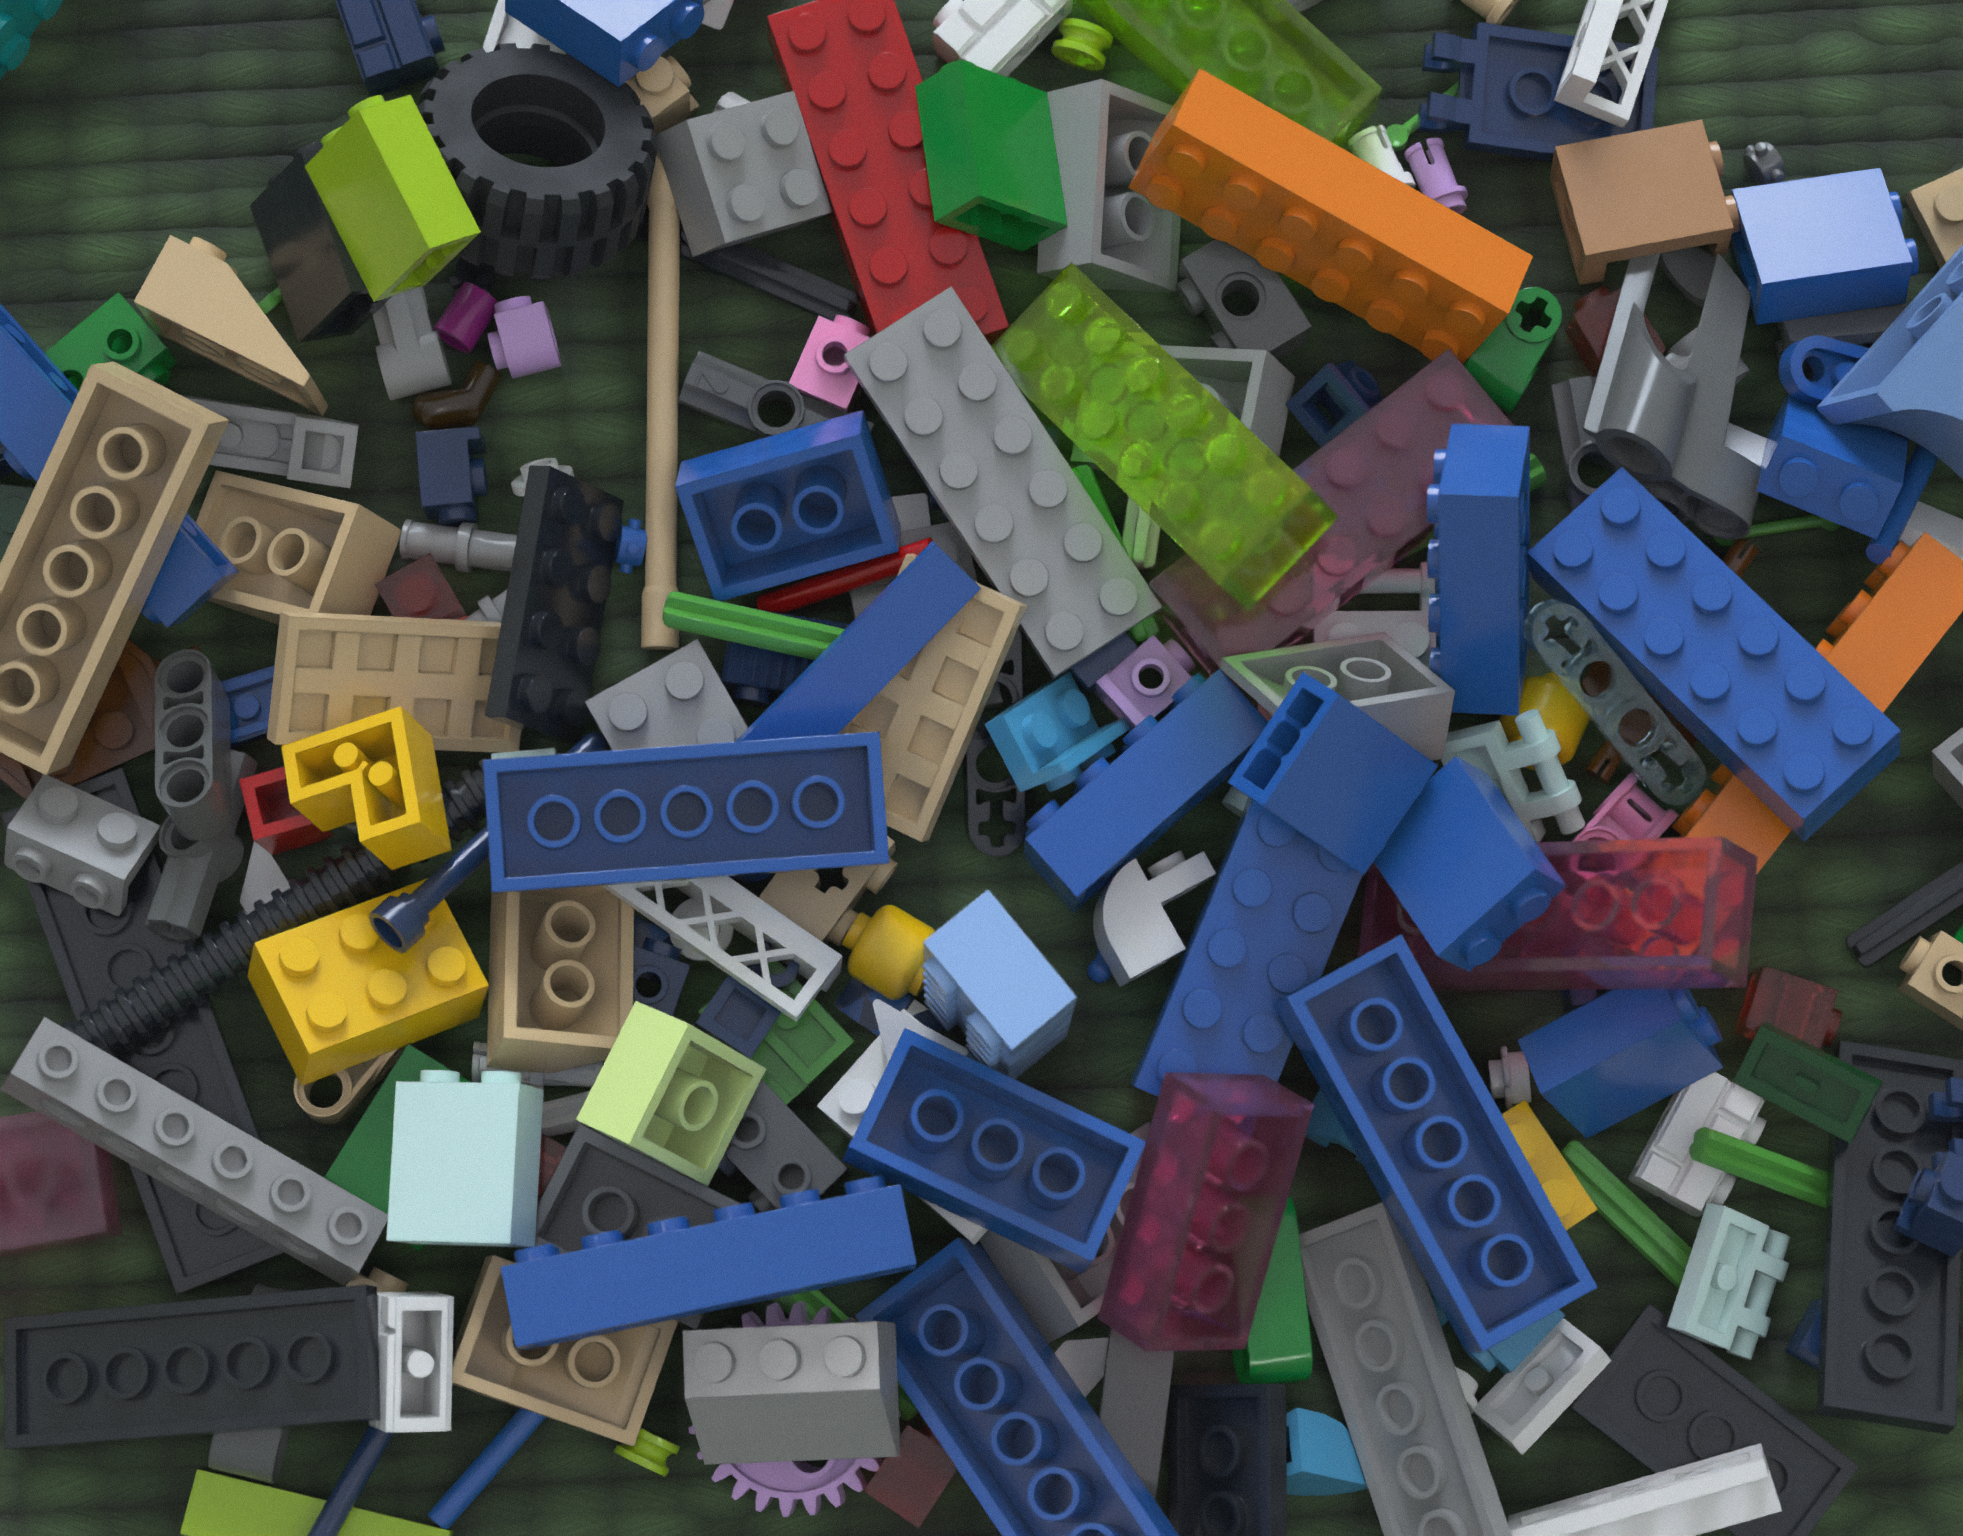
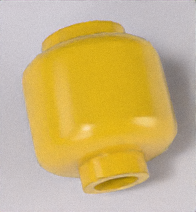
(1557, 711)
(888, 951)

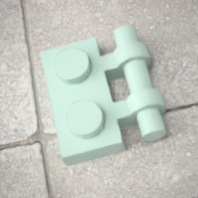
(1490, 751)
(1730, 1281)

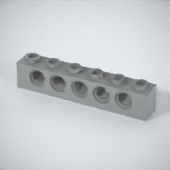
(195, 1152)

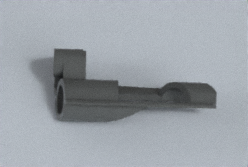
(1671, 421)

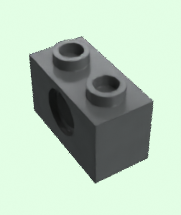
(1223, 270)

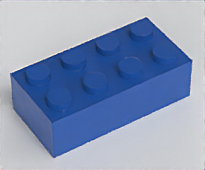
(1481, 566)
(1144, 791)
(994, 1151)

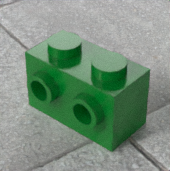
(116, 336)

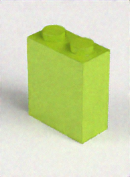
(391, 196)

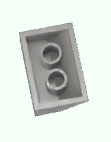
(1111, 228)
(793, 1392)

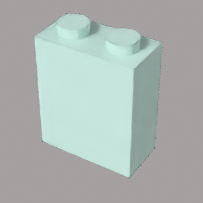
(465, 1161)

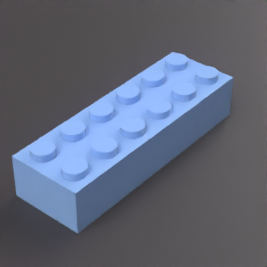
(995, 988)

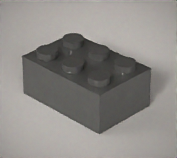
(615, 1188)

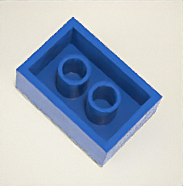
(788, 506)

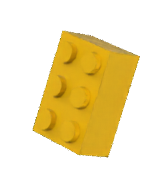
(351, 997)

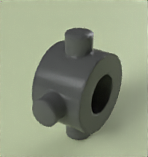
(1764, 163)

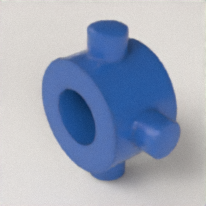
(630, 546)

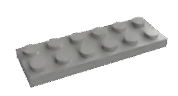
(1002, 481)
(1397, 1381)

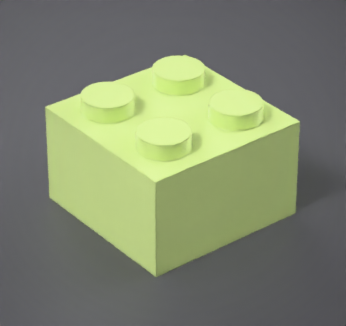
(671, 1093)

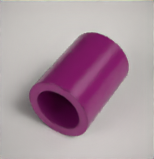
(466, 317)

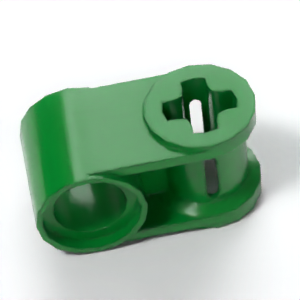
(1511, 355)

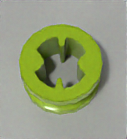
(1082, 44)
(649, 1451)

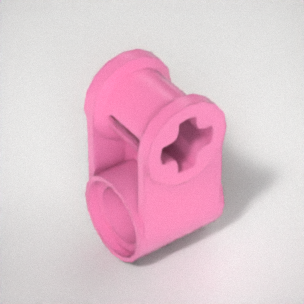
(1627, 815)

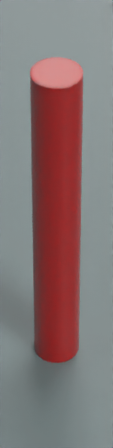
(838, 580)

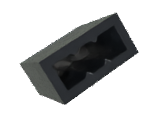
(309, 257)

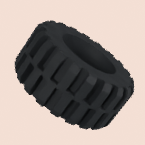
(549, 109)

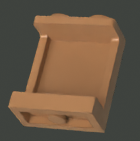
(1641, 196)

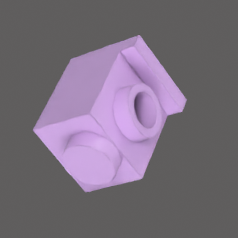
(1128, 698)

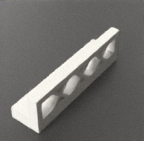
(1594, 43)
(755, 920)
(1667, 1503)

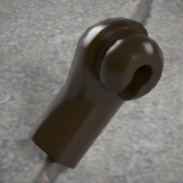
(458, 406)

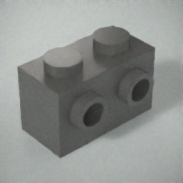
(779, 1153)

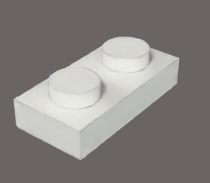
(1541, 1386)

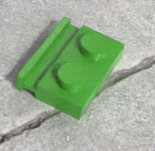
(799, 1050)

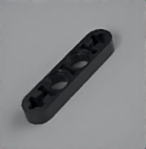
(980, 811)

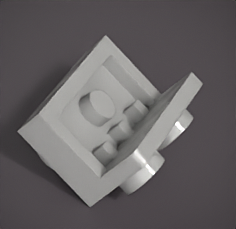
(79, 844)

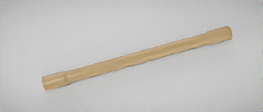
(661, 412)

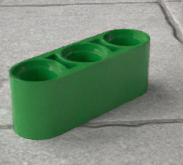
(1280, 1333)

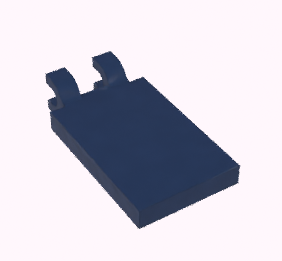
(1510, 92)

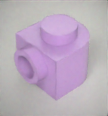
(523, 337)

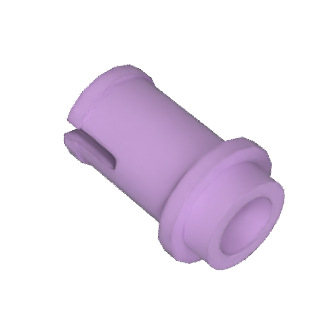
(1438, 178)

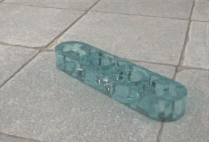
(1611, 705)

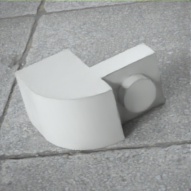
(1130, 917)

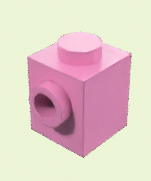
(822, 367)

